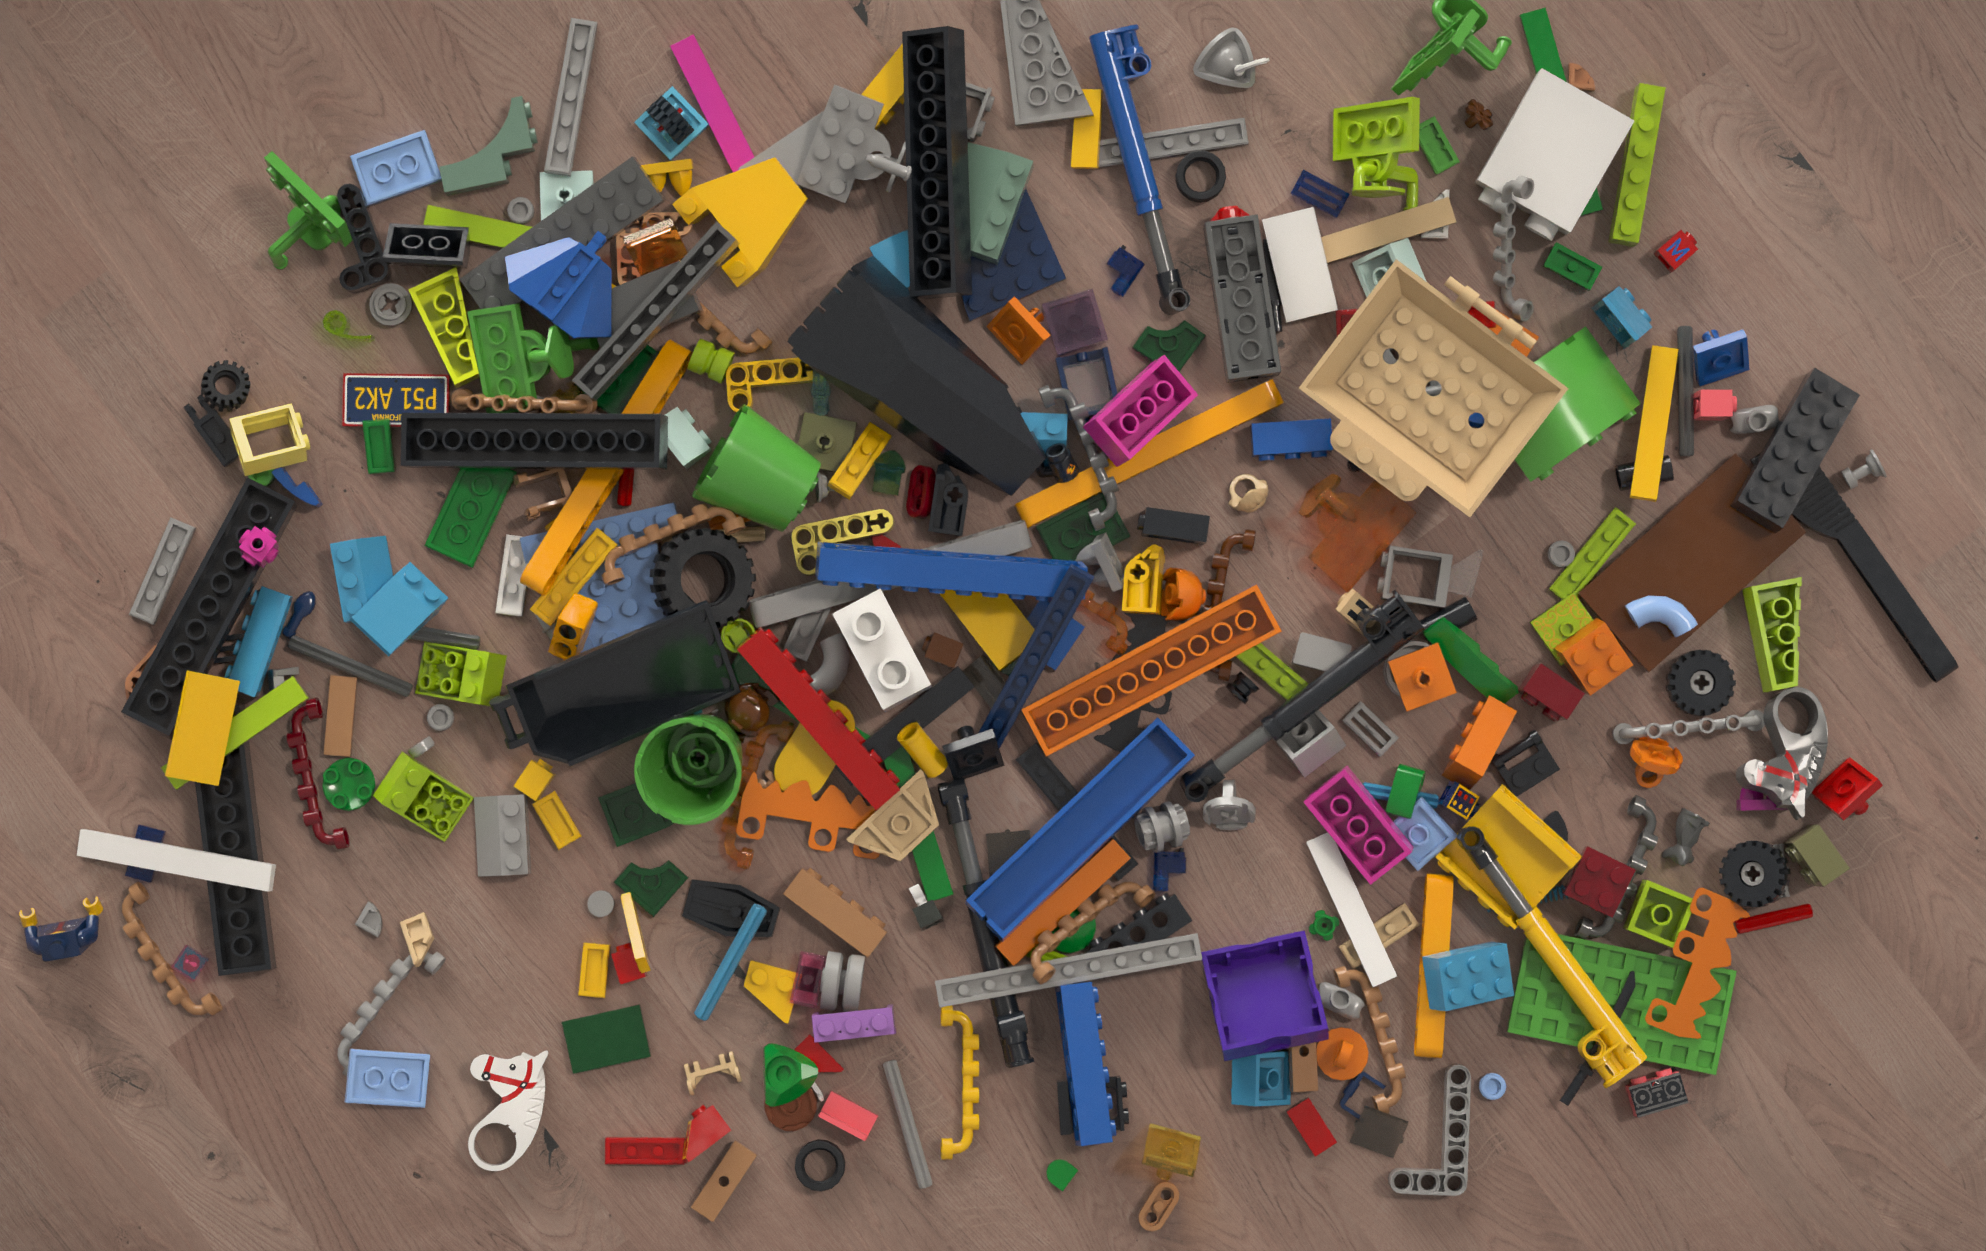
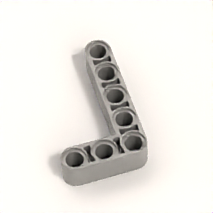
(1448, 1143)

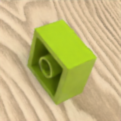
(1658, 913)

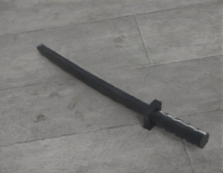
(1585, 1068)

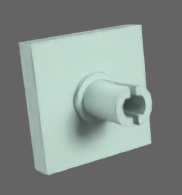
(559, 189)

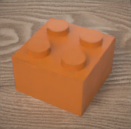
(1593, 656)

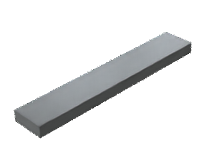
(570, 97)
(1181, 141)

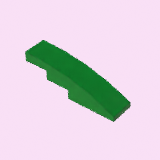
(1469, 661)

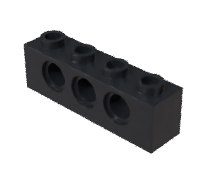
(1176, 919)

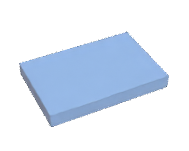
(396, 168)
(387, 1078)

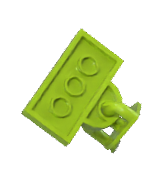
(1374, 139)

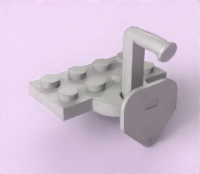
(845, 147)

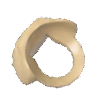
(1253, 499)

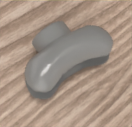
(1754, 419)
(1340, 1001)

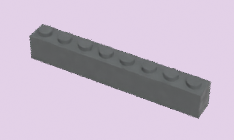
(656, 311)

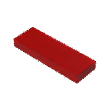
(644, 1150)

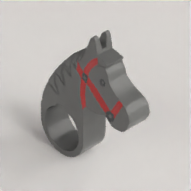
(1799, 759)

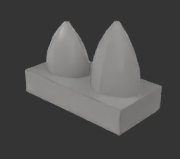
(1102, 552)

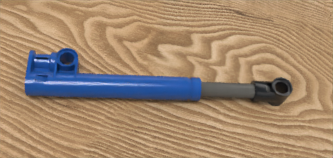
(1114, 55)

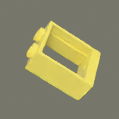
(265, 420)

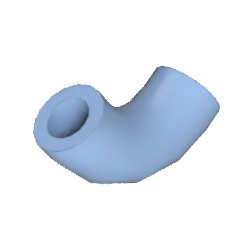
(1661, 610)

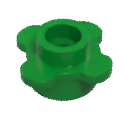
(1316, 927)

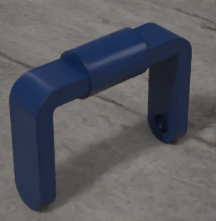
(1352, 1087)

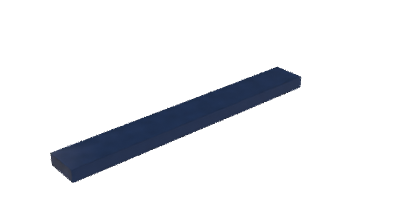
(1037, 652)

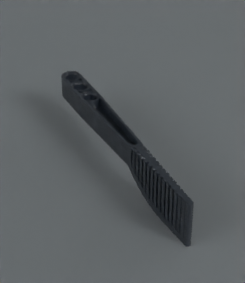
(1827, 514)

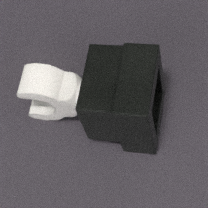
(926, 912)

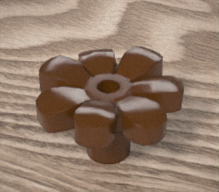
(1478, 115)

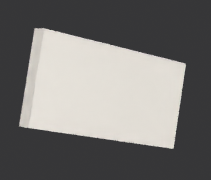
(1300, 264)

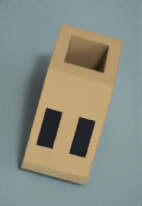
(1350, 605)

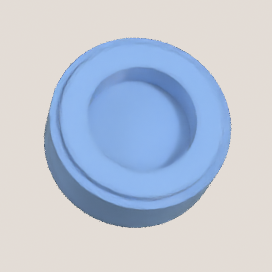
(1492, 1086)

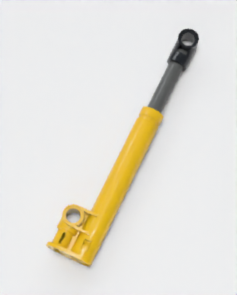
(1615, 1044)

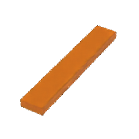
(1064, 901)

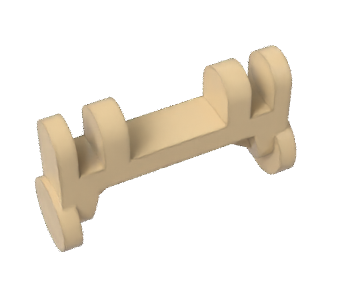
(695, 1077)

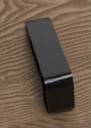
(359, 237)

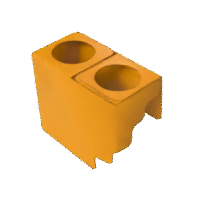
(580, 614)

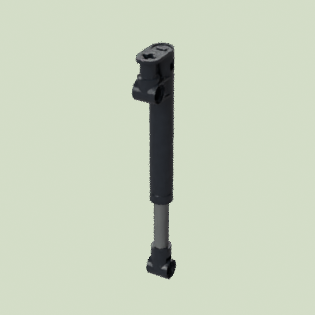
(1392, 630)
(1008, 1018)

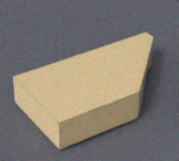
(417, 936)

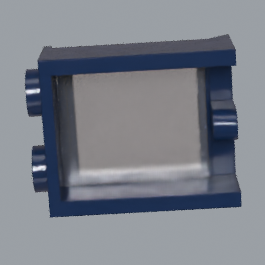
(1088, 378)

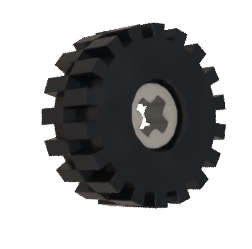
(1687, 670)
(1772, 874)

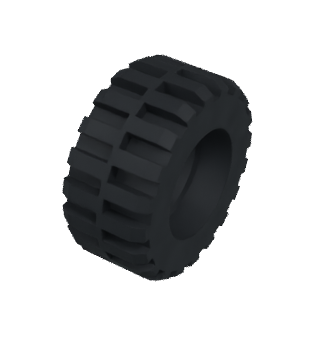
(726, 551)

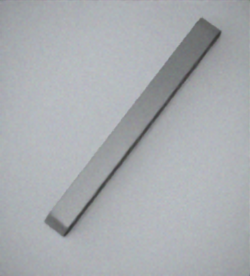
(816, 596)

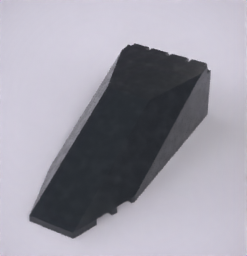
(917, 377)

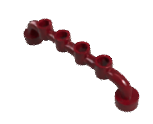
(303, 766)

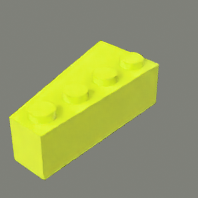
(445, 317)

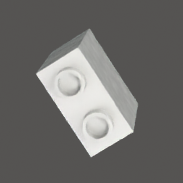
(1560, 143)
(882, 650)

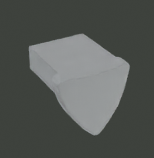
(276, 676)

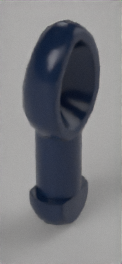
(302, 608)

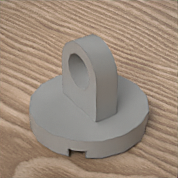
(1229, 811)

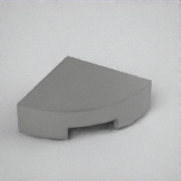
(370, 920)

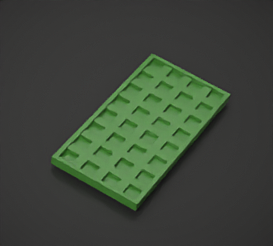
(1547, 1011)

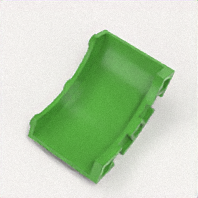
(1590, 405)

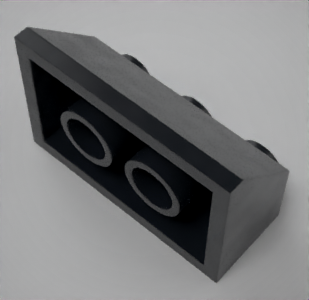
(427, 246)

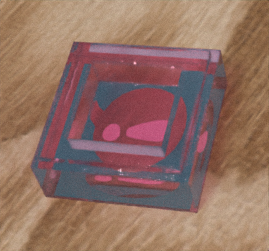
(190, 962)

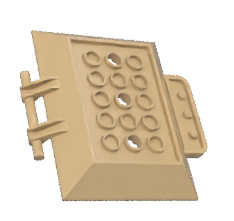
(1423, 439)

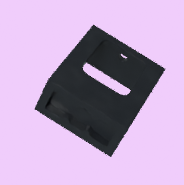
(1065, 1116)

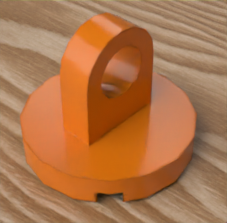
(1656, 757)
(1342, 1054)

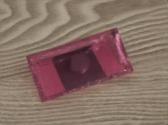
(808, 980)

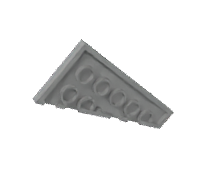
(1038, 68)

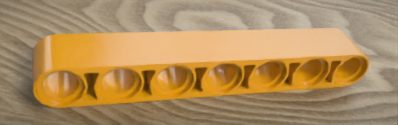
(1434, 939)

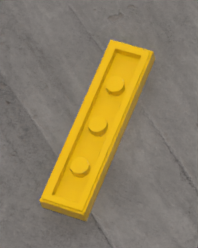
(574, 576)

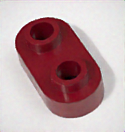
(921, 491)

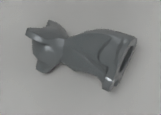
(1687, 834)

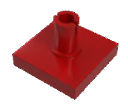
(1847, 789)

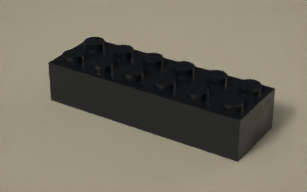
(1795, 450)

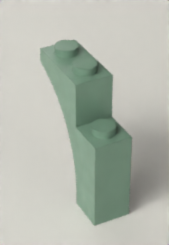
(488, 166)

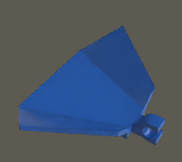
(566, 285)

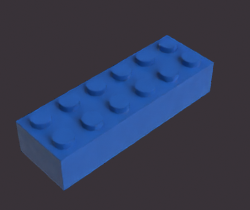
(1084, 1064)

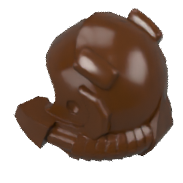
(749, 709)

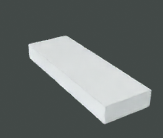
(511, 592)

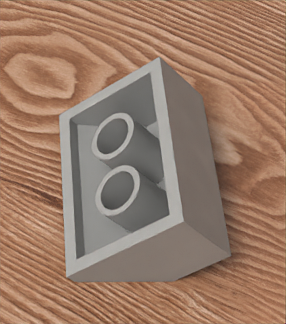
(502, 835)

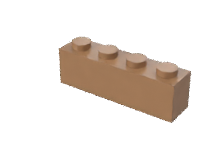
(835, 912)

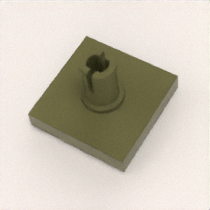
(827, 439)

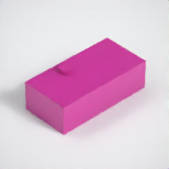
(1140, 410)
(1358, 824)

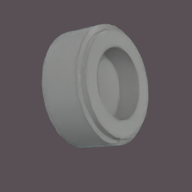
(521, 210)
(1561, 553)
(440, 717)
(421, 747)
(601, 903)

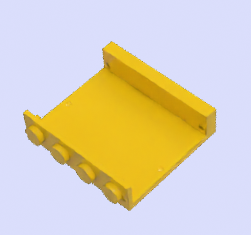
(1525, 849)

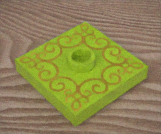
(1561, 622)

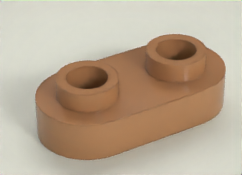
(1159, 1206)

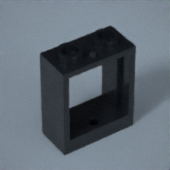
(1173, 525)

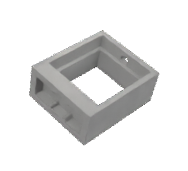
(1442, 578)

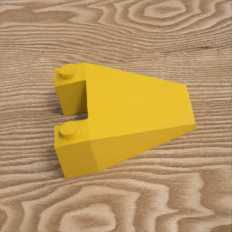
(754, 207)

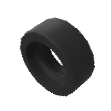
(1194, 157)
(803, 1176)

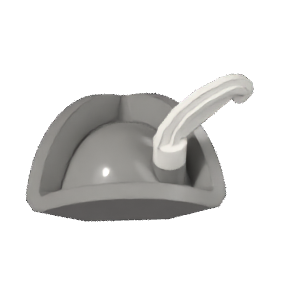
(1228, 60)

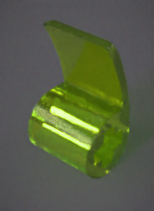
(344, 329)

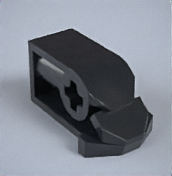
(948, 515)

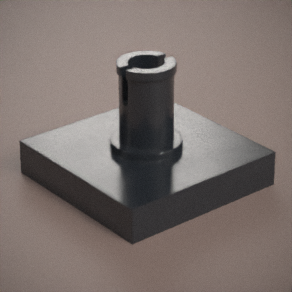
(972, 753)

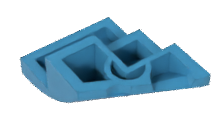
(894, 256)

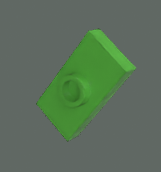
(1436, 146)

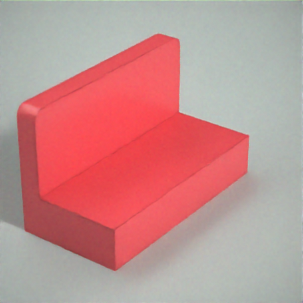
(848, 1115)

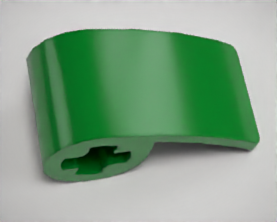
(1404, 791)

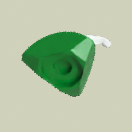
(787, 1075)

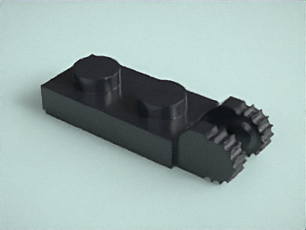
(214, 432)

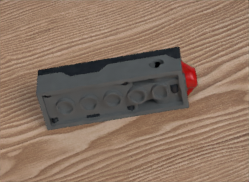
(1241, 295)

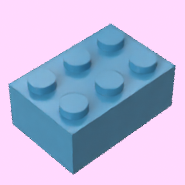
(1468, 976)

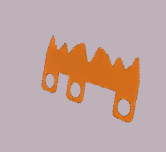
(797, 803)
(1708, 953)

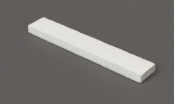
(1351, 909)

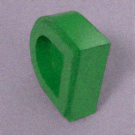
(1060, 1173)

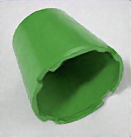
(758, 473)
(681, 783)

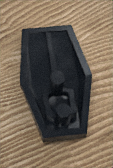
(726, 906)

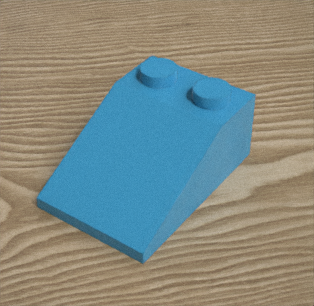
(1622, 316)
(399, 609)

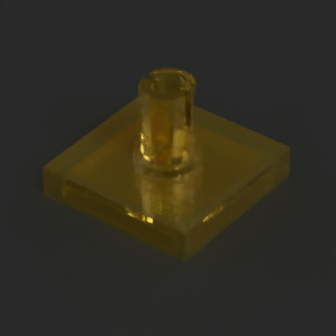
(1171, 1151)

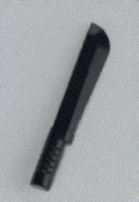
(1273, 288)

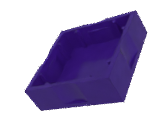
(1264, 996)

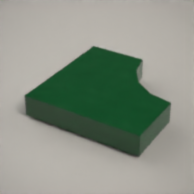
(1176, 344)
(652, 886)

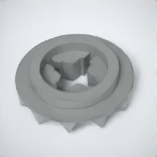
(378, 302)

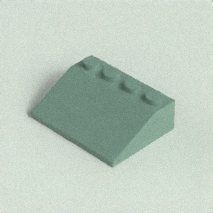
(995, 195)

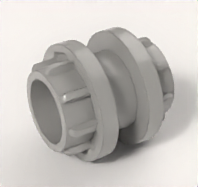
(1161, 827)

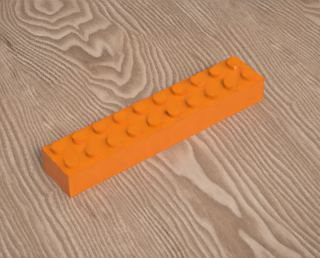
(1151, 670)

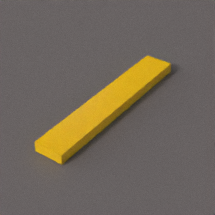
(1654, 423)

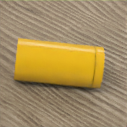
(922, 750)

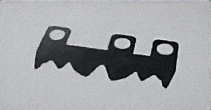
(1126, 728)

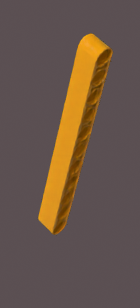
(1156, 451)
(598, 483)

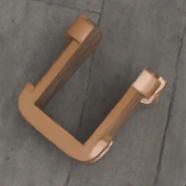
(523, 480)

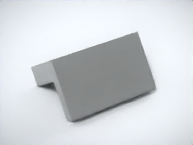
(1319, 652)

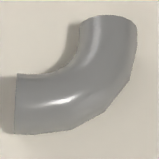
(834, 664)

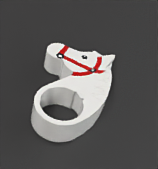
(522, 1090)

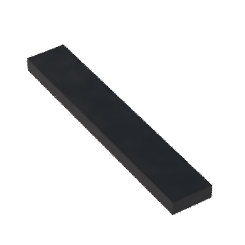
(922, 710)
(1058, 789)

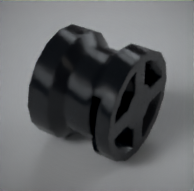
(1244, 685)

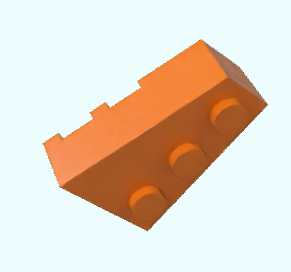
(1479, 742)

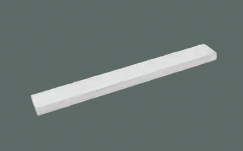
(176, 860)

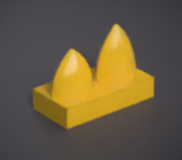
(679, 173)

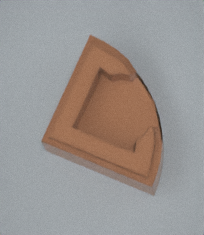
(1580, 78)

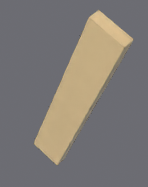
(1388, 230)

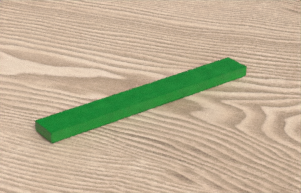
(1546, 56)

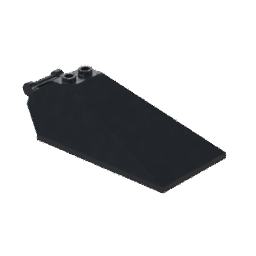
(620, 688)

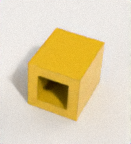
(535, 779)

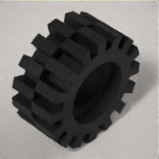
(228, 371)

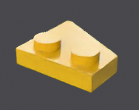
(771, 987)

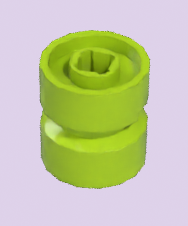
(711, 361)
(736, 633)

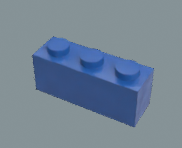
(1291, 439)

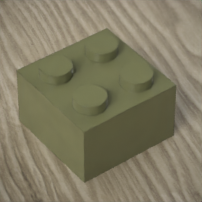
(1815, 856)

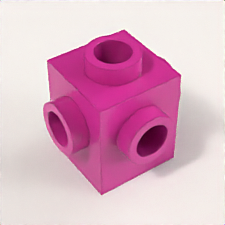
(262, 555)

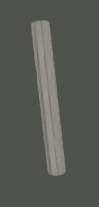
(907, 1124)

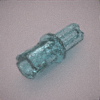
(820, 392)

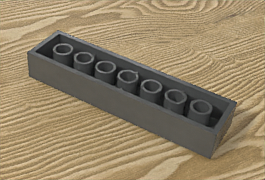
(604, 207)

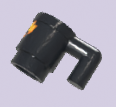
(1060, 464)

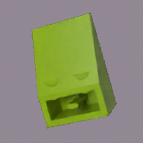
(460, 673)
(423, 796)

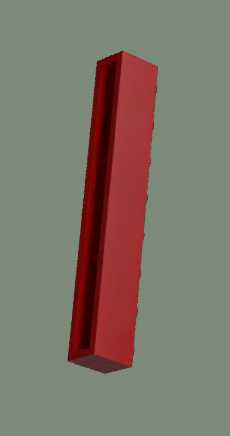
(818, 718)

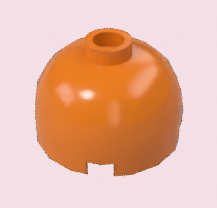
(1182, 594)

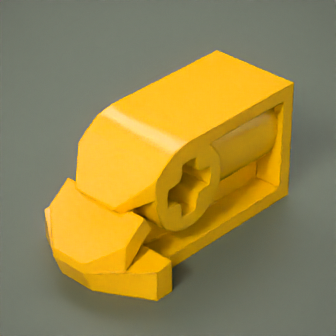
(1144, 594)

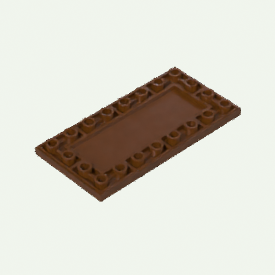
(1693, 555)

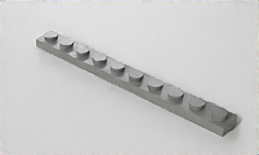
(1069, 970)

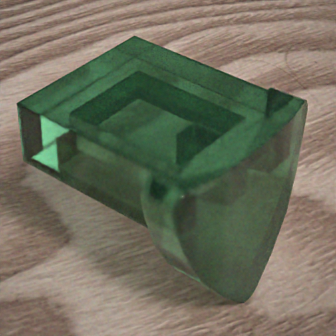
(888, 472)

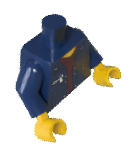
(62, 938)

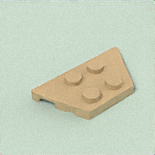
(900, 821)

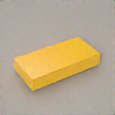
(557, 820)
(594, 970)

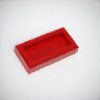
(1311, 1126)

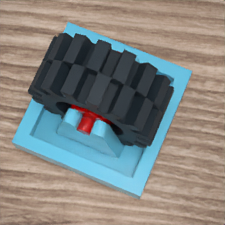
(671, 123)

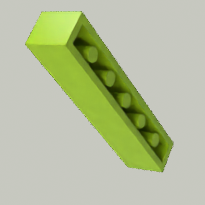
(1636, 165)

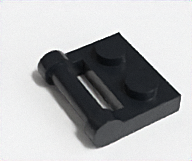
(1529, 771)

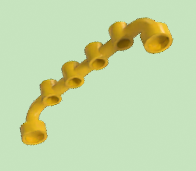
(969, 1093)

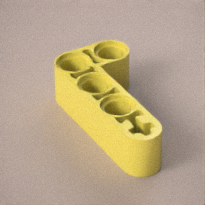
(843, 533)

